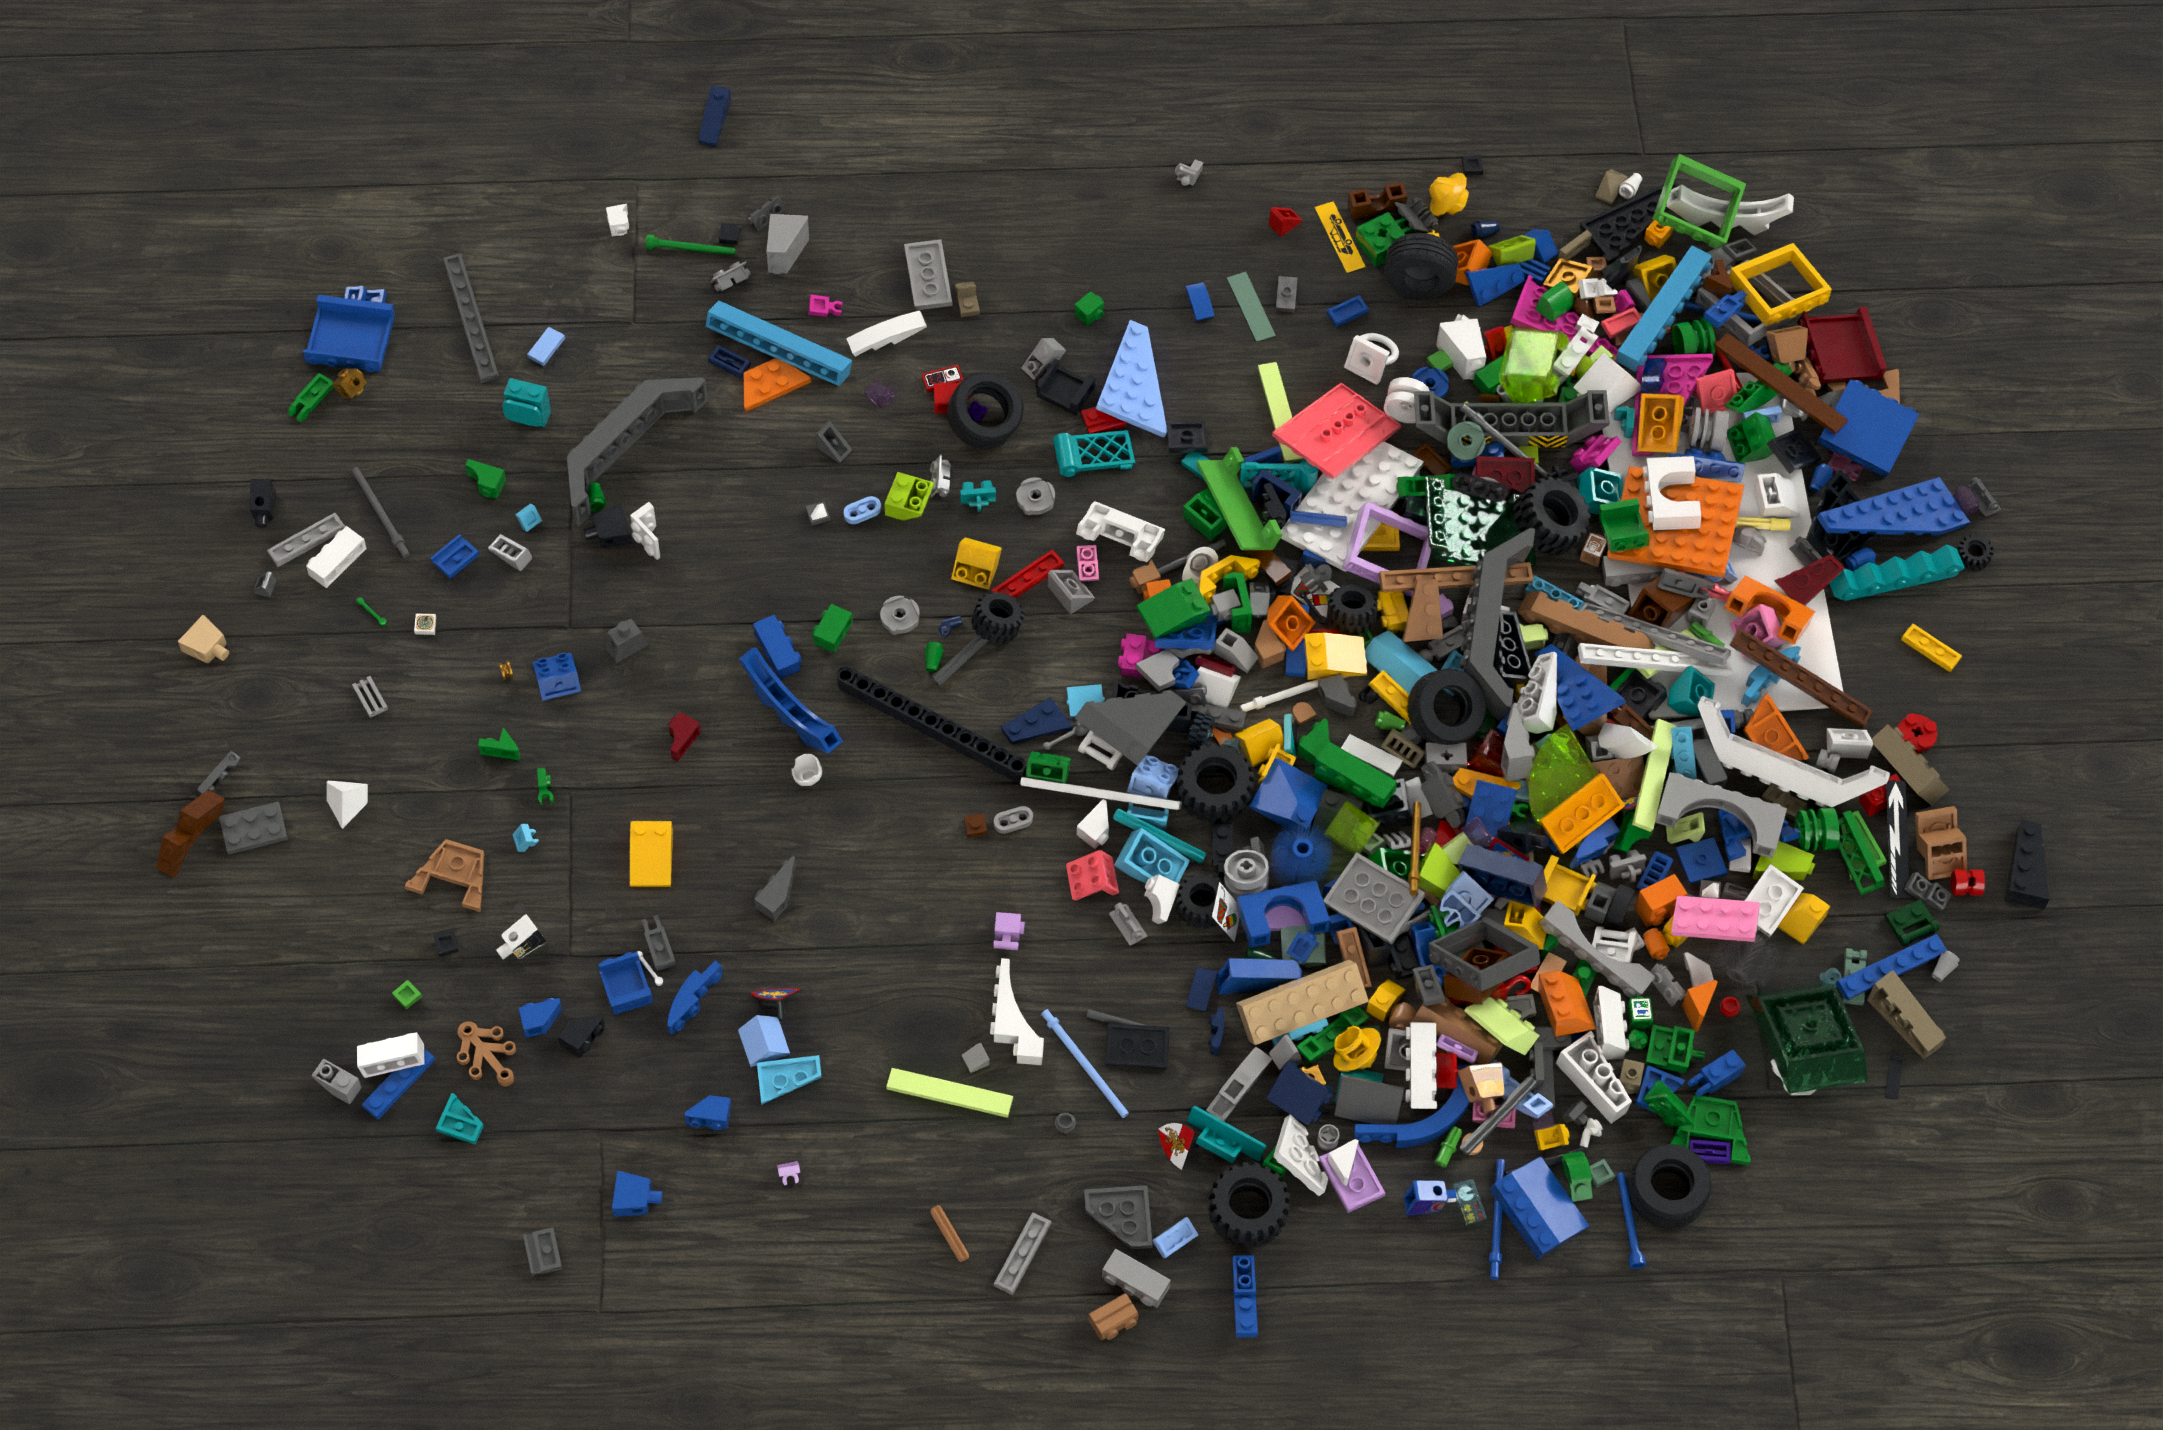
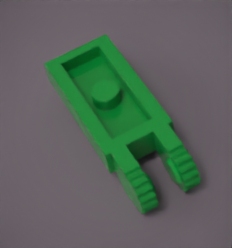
(310, 397)

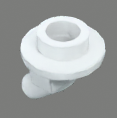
(1592, 1128)

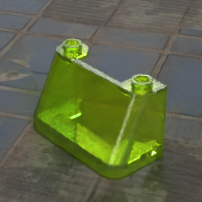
(1529, 364)

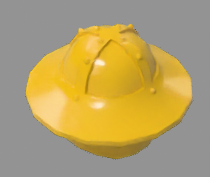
(1448, 194)
(1356, 1048)

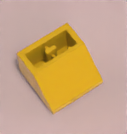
(976, 563)
(1524, 921)

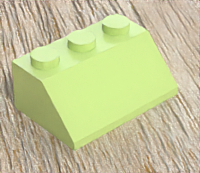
(1504, 1024)

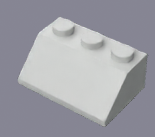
(1610, 1023)

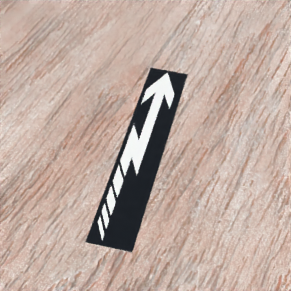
(1897, 838)

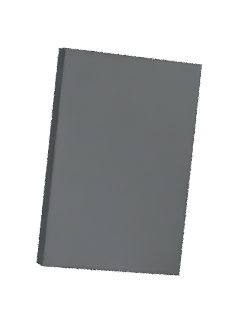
(1368, 1101)

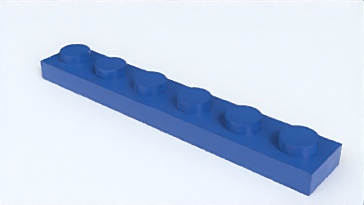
(1899, 962)

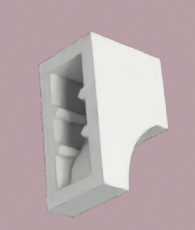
(1162, 894)

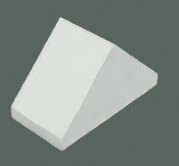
(1342, 1160)

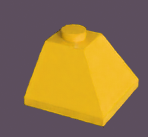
(1804, 917)

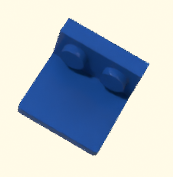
(556, 676)

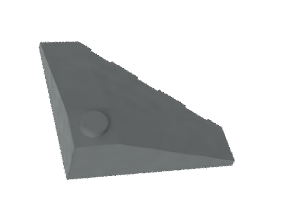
(1131, 723)

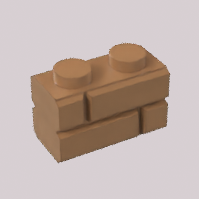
(1113, 1317)

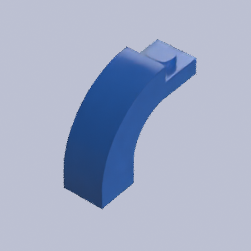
(1421, 935)

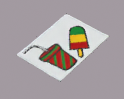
(1318, 599)
(1226, 912)

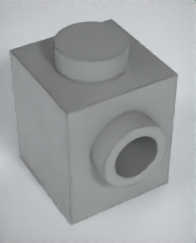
(1223, 603)

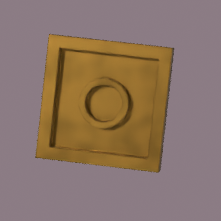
(1570, 273)

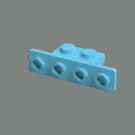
(1683, 752)

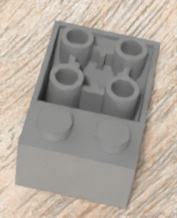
(1517, 752)

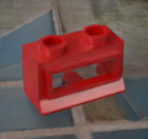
(1876, 799)

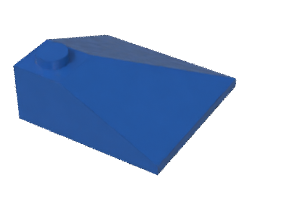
(1288, 796)

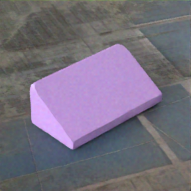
(1455, 1047)

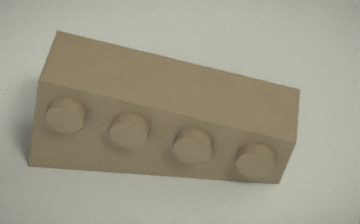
(1909, 765)
(1906, 1015)

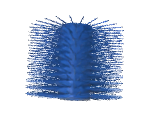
(1301, 856)

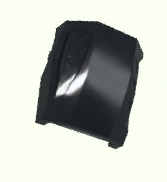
(1621, 268)

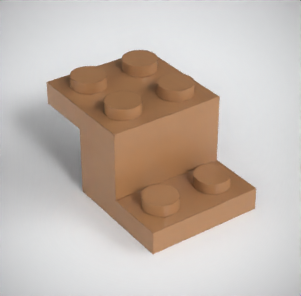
(1940, 842)

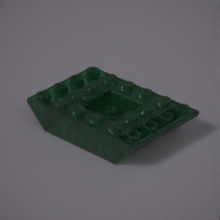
(1804, 1055)

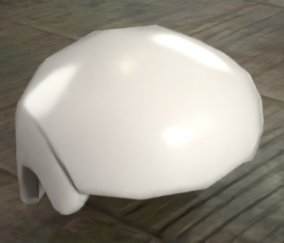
(807, 770)

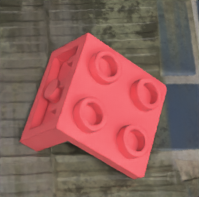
(1091, 875)

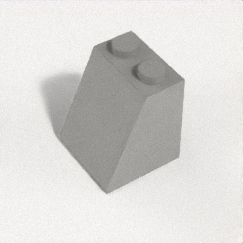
(785, 241)

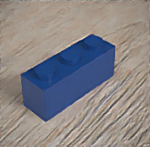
(777, 646)

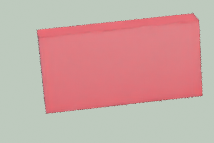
(1621, 322)

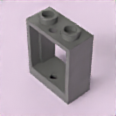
(1707, 764)

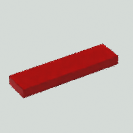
(1030, 575)

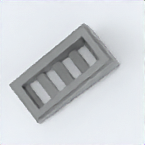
(519, 560)

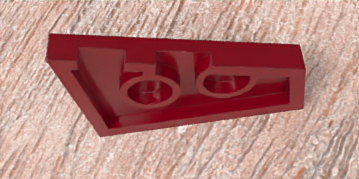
(1510, 471)
(1809, 581)

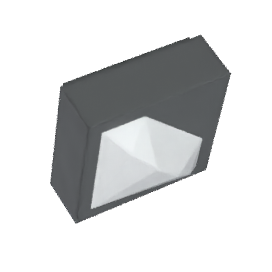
(817, 513)
(1710, 889)

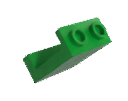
(1623, 525)
(1240, 617)

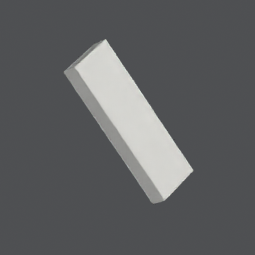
(1372, 756)

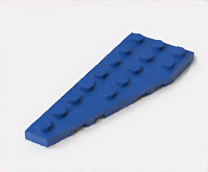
(1912, 509)

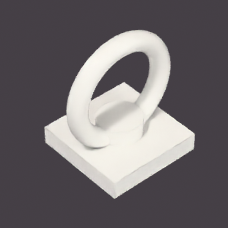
(1369, 359)

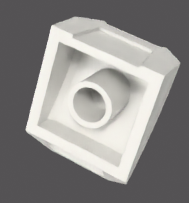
(1624, 741)

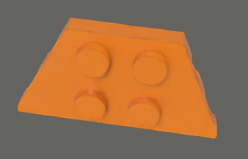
(770, 382)
(1771, 730)

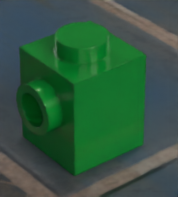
(1089, 308)

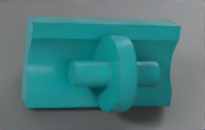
(978, 497)

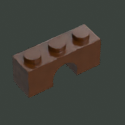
(1363, 205)

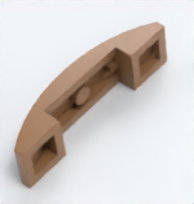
(1600, 304)

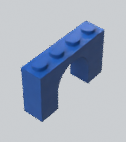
(1302, 897)

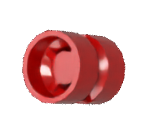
(1960, 882)

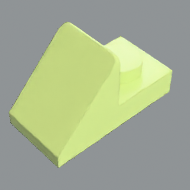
(1689, 827)

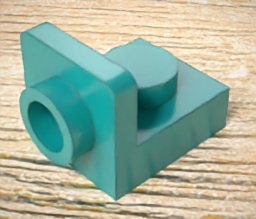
(1625, 415)

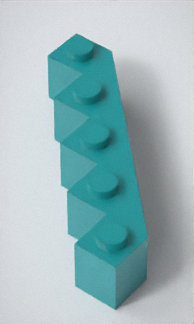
(1897, 573)

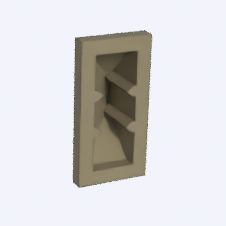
(1610, 185)

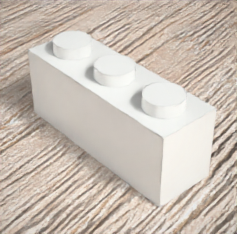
(336, 556)
(390, 1055)

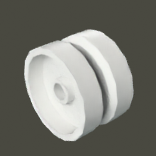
(1400, 399)

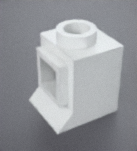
(618, 219)

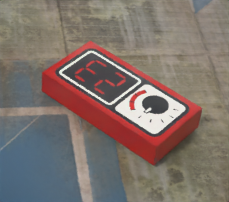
(949, 375)

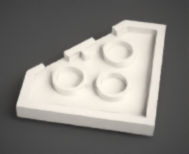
(1298, 1156)

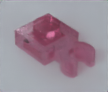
(1844, 463)

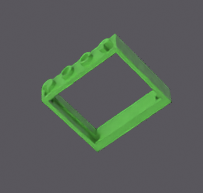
(1712, 177)

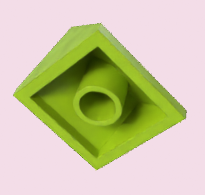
(1513, 250)

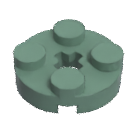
(1476, 438)

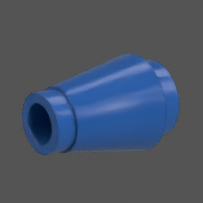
(1820, 477)

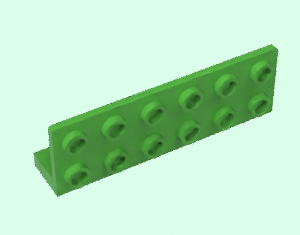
(1235, 504)

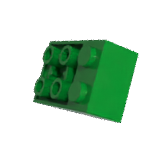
(1204, 514)

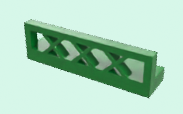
(1864, 855)

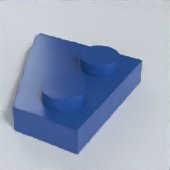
(1184, 675)
(1652, 1075)

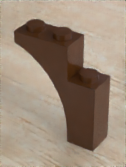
(191, 823)

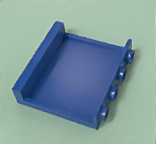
(350, 333)
(1874, 428)

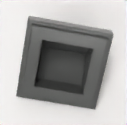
(265, 584)

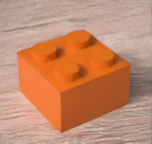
(1659, 900)

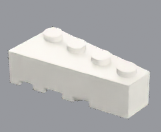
(1422, 1065)
(1594, 1077)

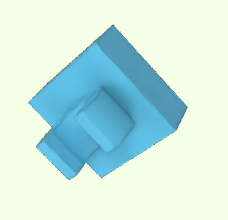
(528, 517)
(523, 838)

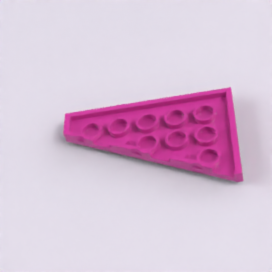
(1528, 318)
(1679, 379)

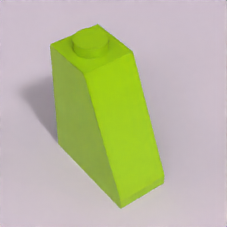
(1787, 859)
(1437, 871)

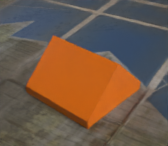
(1697, 1002)

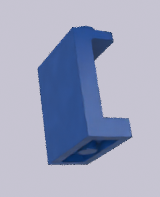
(625, 983)

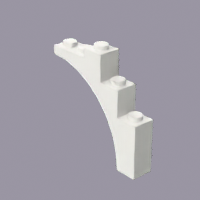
(1750, 215)

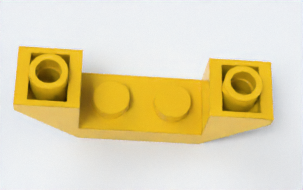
(1214, 573)

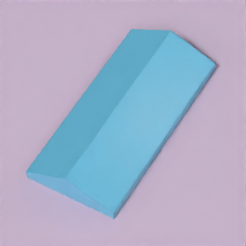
(1397, 659)

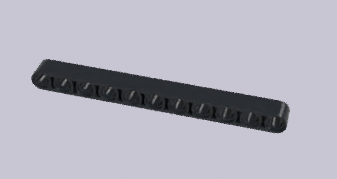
(934, 731)

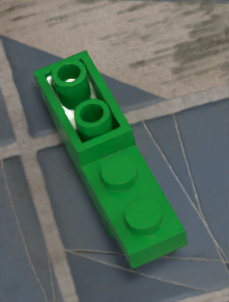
(1754, 393)

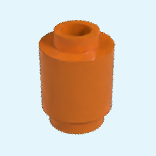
(1656, 944)

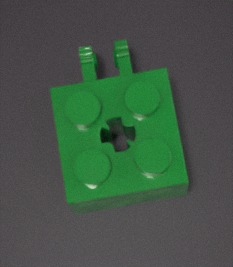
(1378, 234)

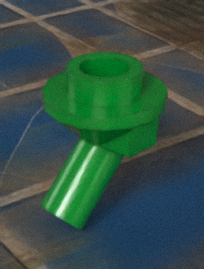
(1638, 1039)

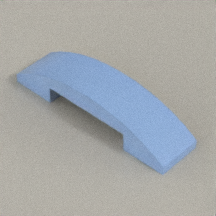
(1532, 1104)

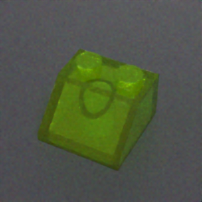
(1351, 828)

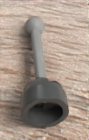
(1078, 729)

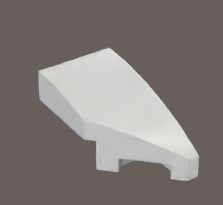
(1595, 288)
(1699, 971)

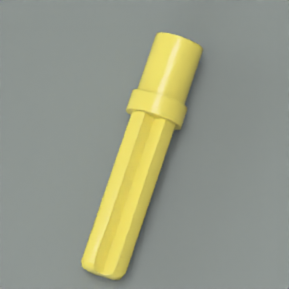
(1764, 523)

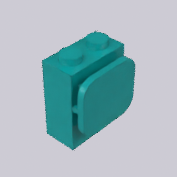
(526, 403)

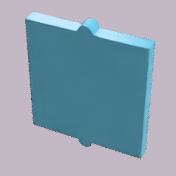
(1080, 695)

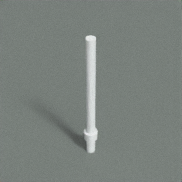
(1260, 702)

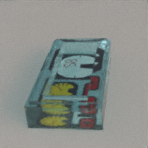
(1469, 1201)

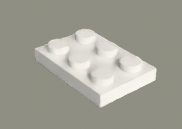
(1776, 896)

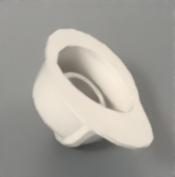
(1198, 561)

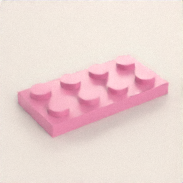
(1715, 918)

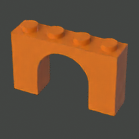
(1751, 593)

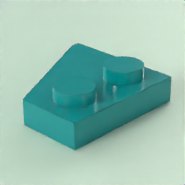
(459, 1121)

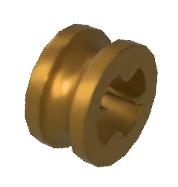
(506, 670)

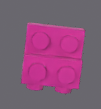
(1593, 452)
(1135, 650)

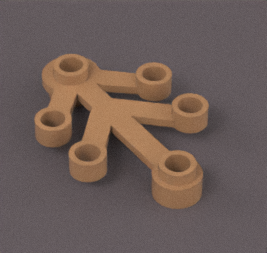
(484, 1050)

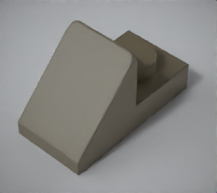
(967, 299)

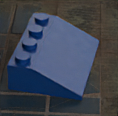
(1538, 1207)

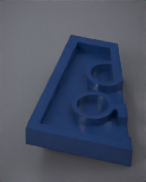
(1036, 722)

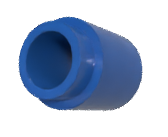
(1860, 558)

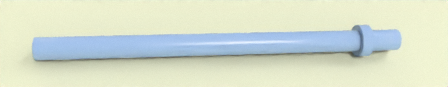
(1054, 1024)

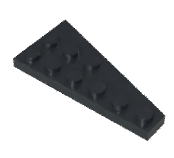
(1622, 225)

